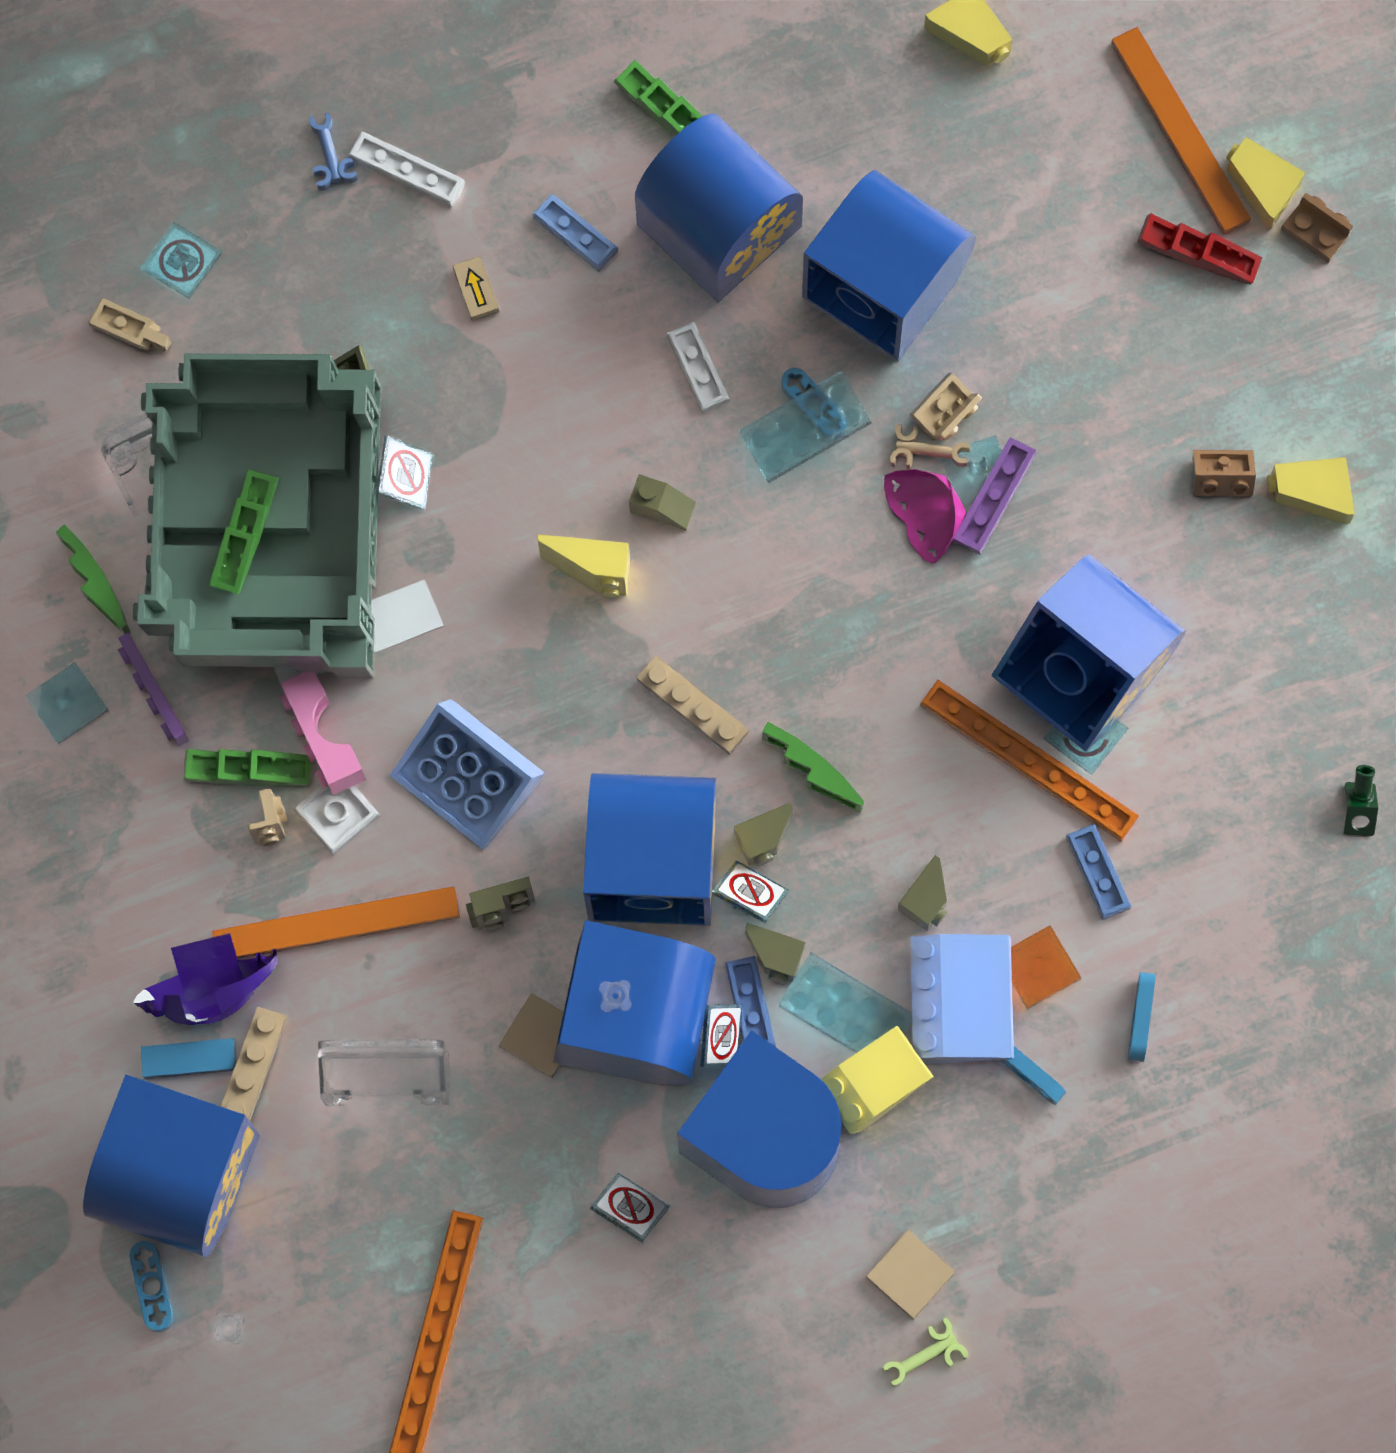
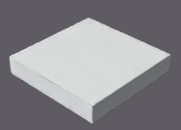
(336, 817)

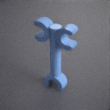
(334, 172)

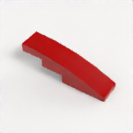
(1200, 250)

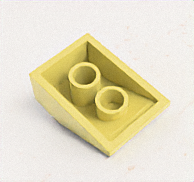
(593, 563)
(876, 1080)

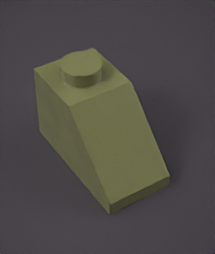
(661, 502)
(763, 834)
(926, 897)
(775, 952)

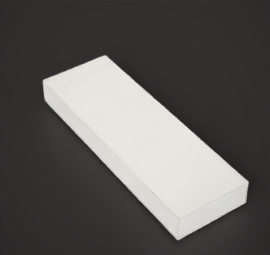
(698, 367)

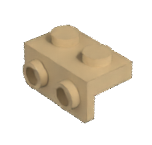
(945, 408)
(271, 829)

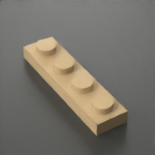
(692, 705)
(254, 1061)

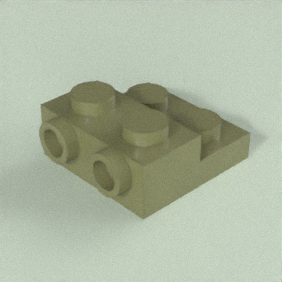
(490, 904)

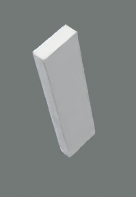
(406, 169)

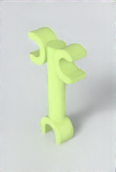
(945, 1343)

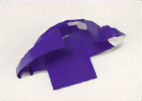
(208, 982)

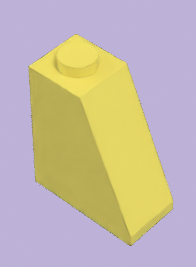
(971, 29)
(1263, 179)
(1314, 487)

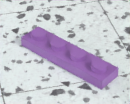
(994, 496)
(157, 701)

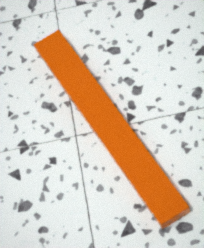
(1181, 130)
(1029, 760)
(343, 922)
(436, 1333)

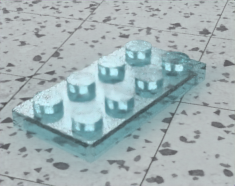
(805, 426)
(842, 1005)

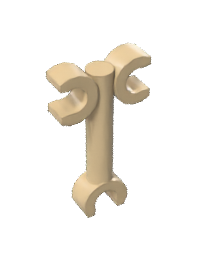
(907, 446)

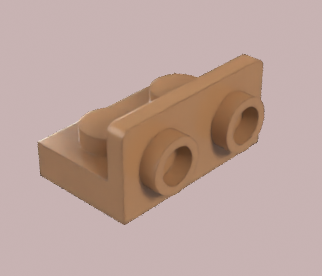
(1318, 227)
(1224, 473)

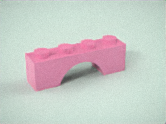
(336, 761)

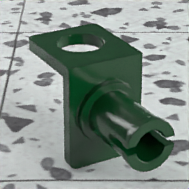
(1361, 801)

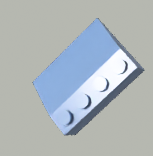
(466, 773)
(961, 998)

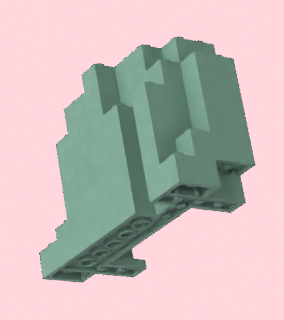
(318, 550)

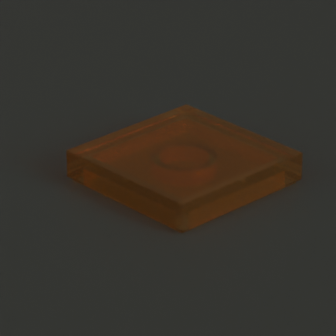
(1041, 967)

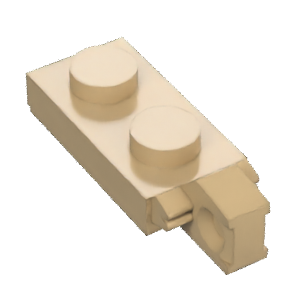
(128, 326)

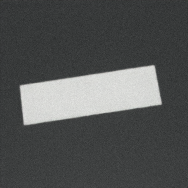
(397, 619)

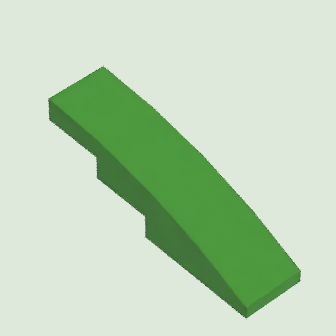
(656, 98)
(244, 531)
(97, 588)
(247, 768)
(821, 774)

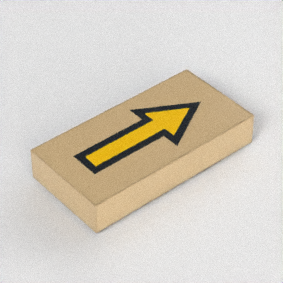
(475, 288)

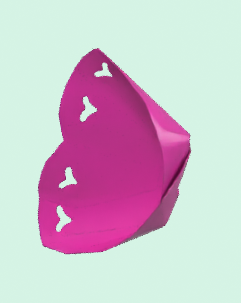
(930, 508)

